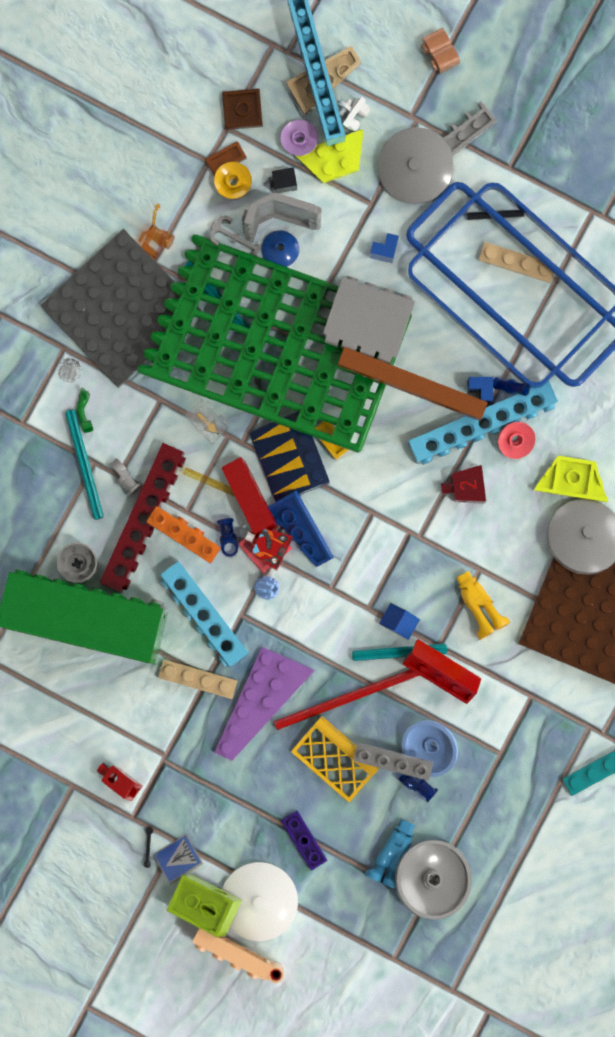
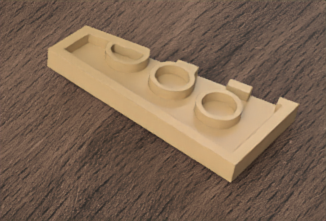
(338, 69)

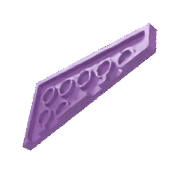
(264, 693)

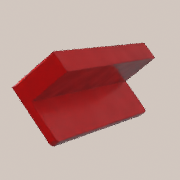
(249, 496)
(442, 671)

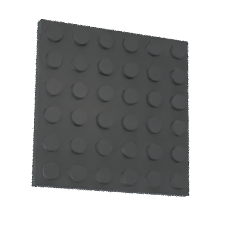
(114, 306)

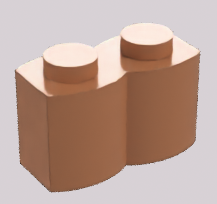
(440, 50)

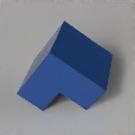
(386, 251)
(483, 385)
(399, 621)

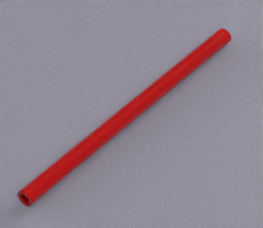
(344, 699)

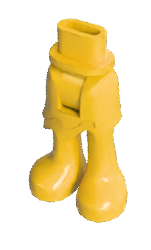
(476, 598)

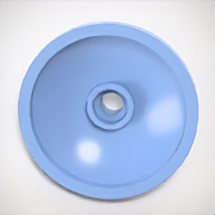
(418, 743)

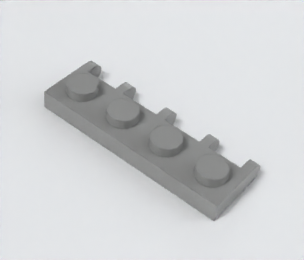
(469, 129)

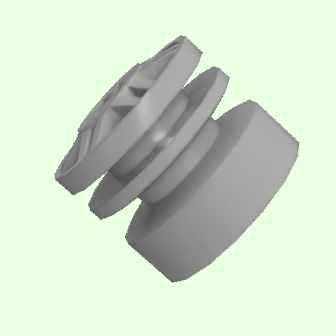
(67, 557)

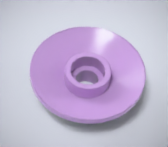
(299, 129)

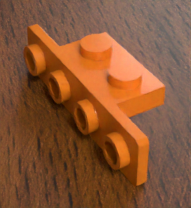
(183, 534)

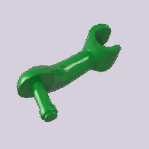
(82, 401)

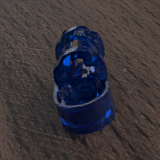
(229, 537)
(421, 787)

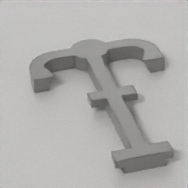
(216, 227)

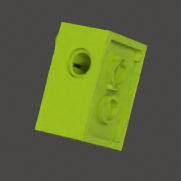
(204, 905)

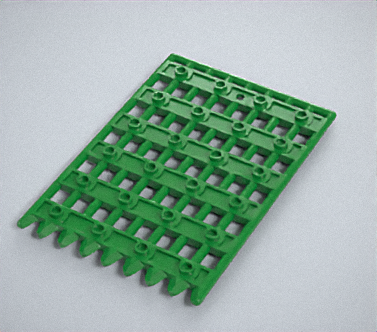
(299, 332)

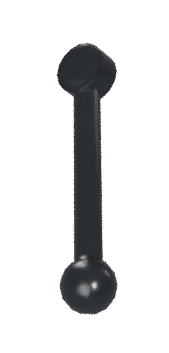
(149, 830)

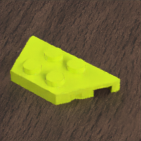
(335, 160)
(573, 479)

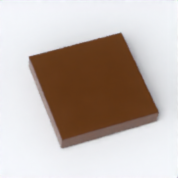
(242, 109)

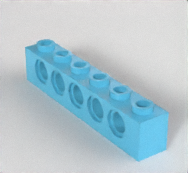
(178, 572)

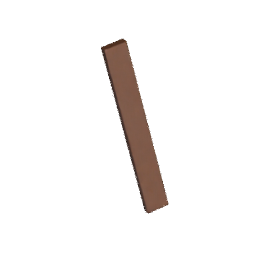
(412, 384)

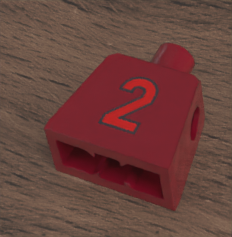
(466, 486)

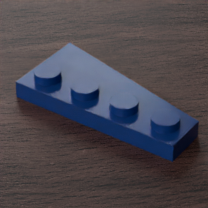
(296, 520)

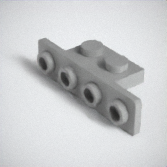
(393, 761)

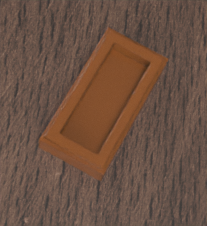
(231, 153)

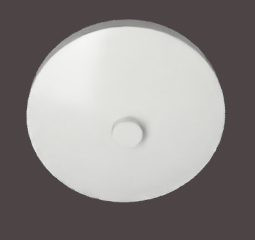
(267, 901)

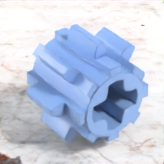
(266, 587)

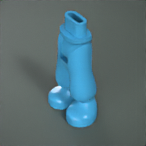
(391, 853)

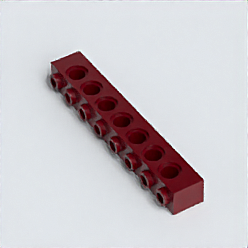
(165, 454)

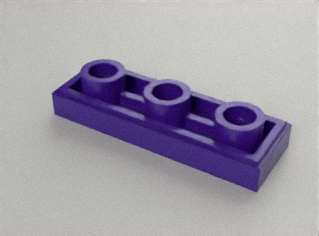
(297, 829)

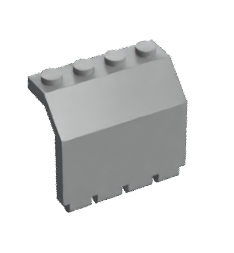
(281, 208)
(368, 319)

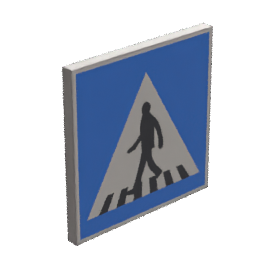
(178, 859)

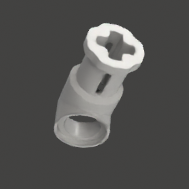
(125, 479)

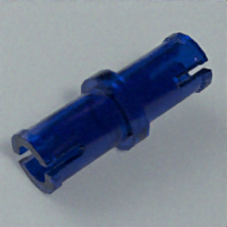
(511, 386)

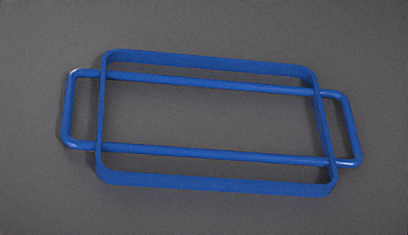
(476, 198)

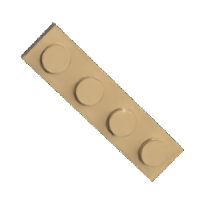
(515, 262)
(198, 679)

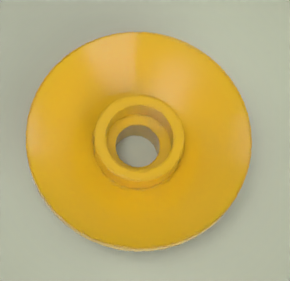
(231, 171)

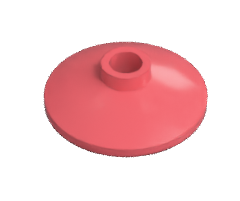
(519, 447)

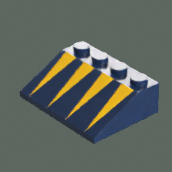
(289, 459)

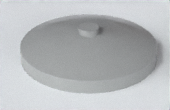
(415, 165)
(583, 536)
(433, 879)

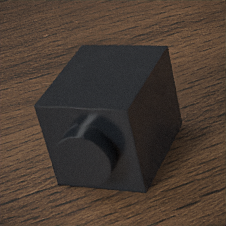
(283, 180)

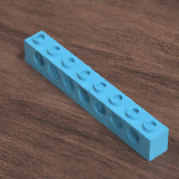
(316, 71)
(418, 444)

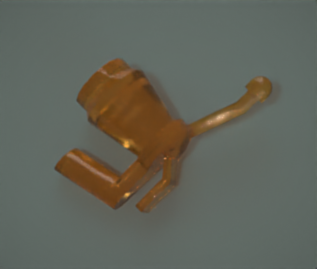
(161, 237)

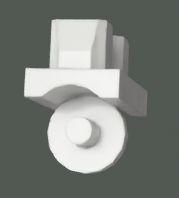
(357, 107)

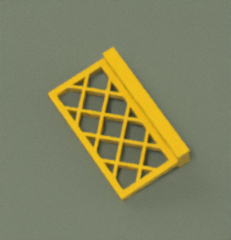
(343, 744)

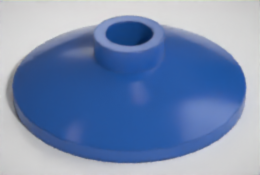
(287, 255)

